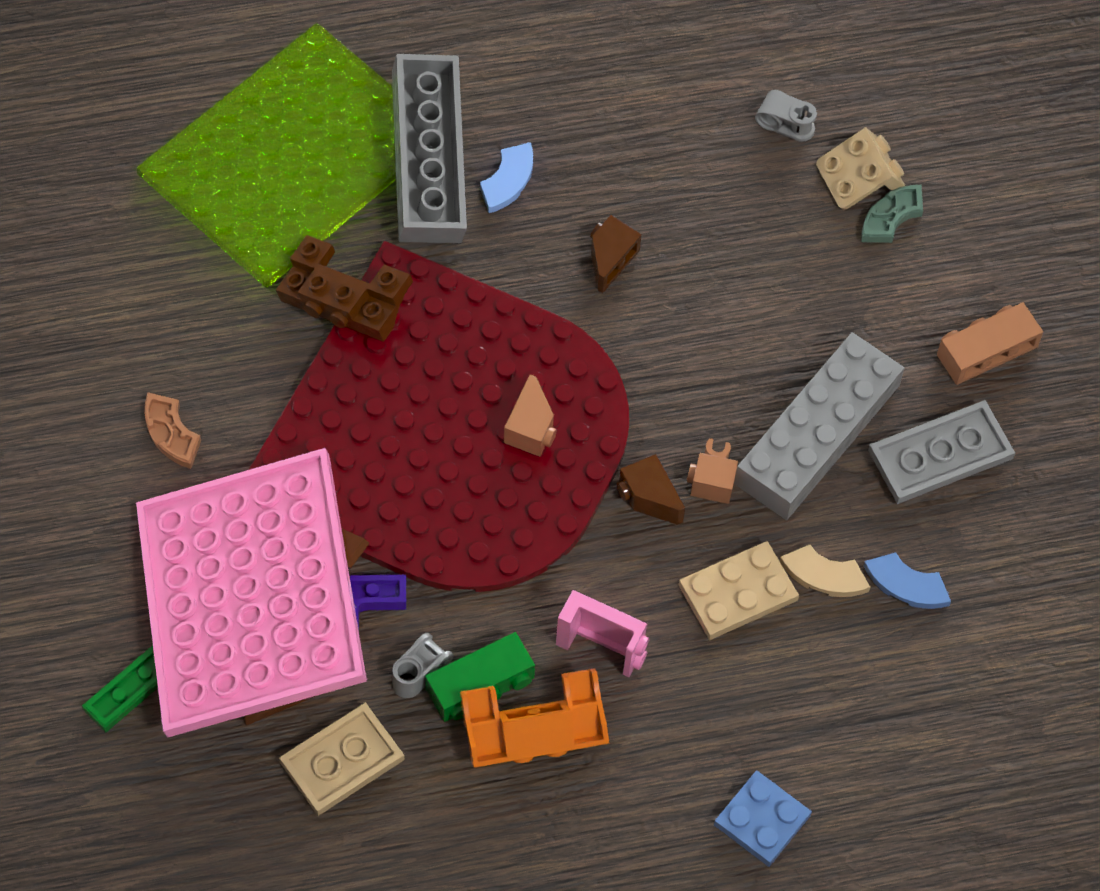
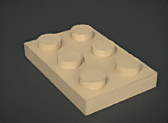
(738, 590)
(341, 759)

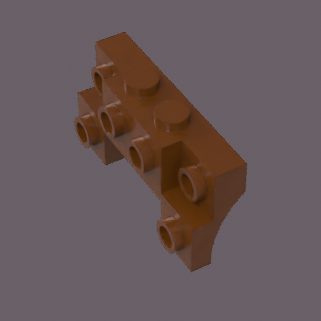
(340, 297)

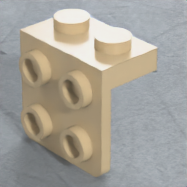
(859, 168)

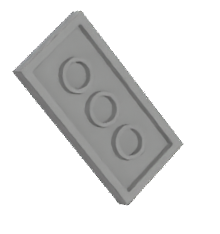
(941, 451)

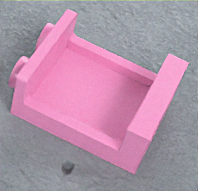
(603, 626)

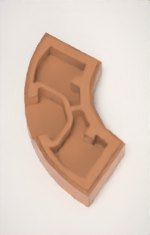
(168, 431)

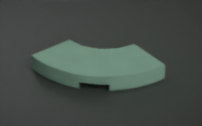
(891, 212)

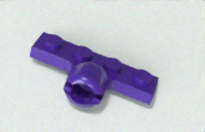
(378, 592)

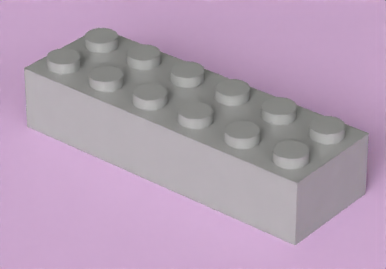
(429, 148)
(818, 426)

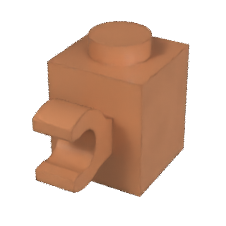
(713, 474)

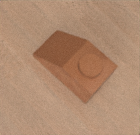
(531, 420)

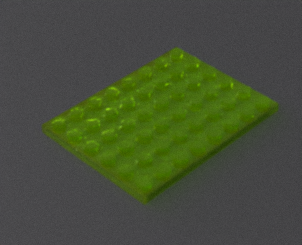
(283, 154)

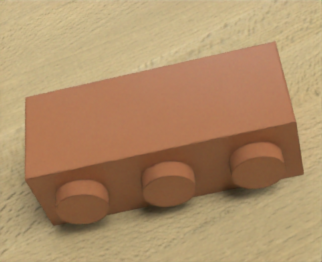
(989, 342)

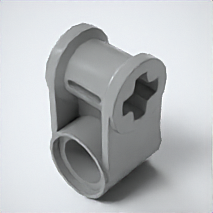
(783, 115)
(418, 661)

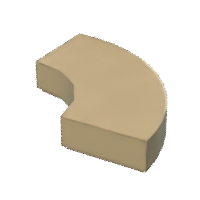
(825, 575)

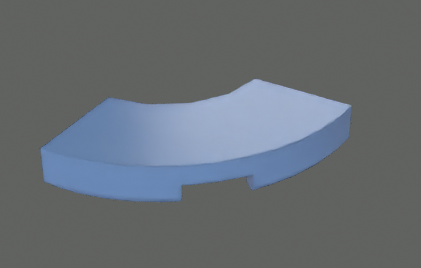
(906, 584)

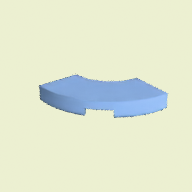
(510, 179)

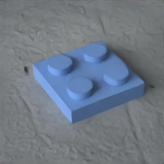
(762, 818)

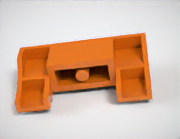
(535, 729)

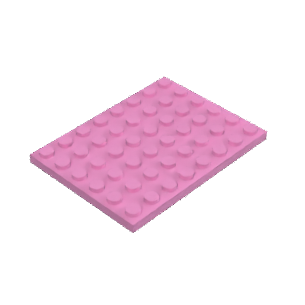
(249, 593)

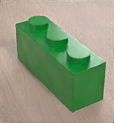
(499, 664)

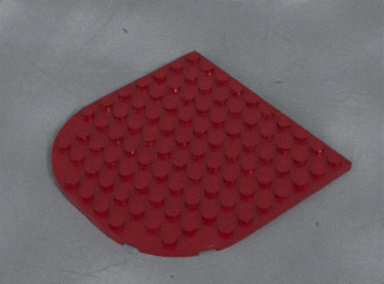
(423, 426)

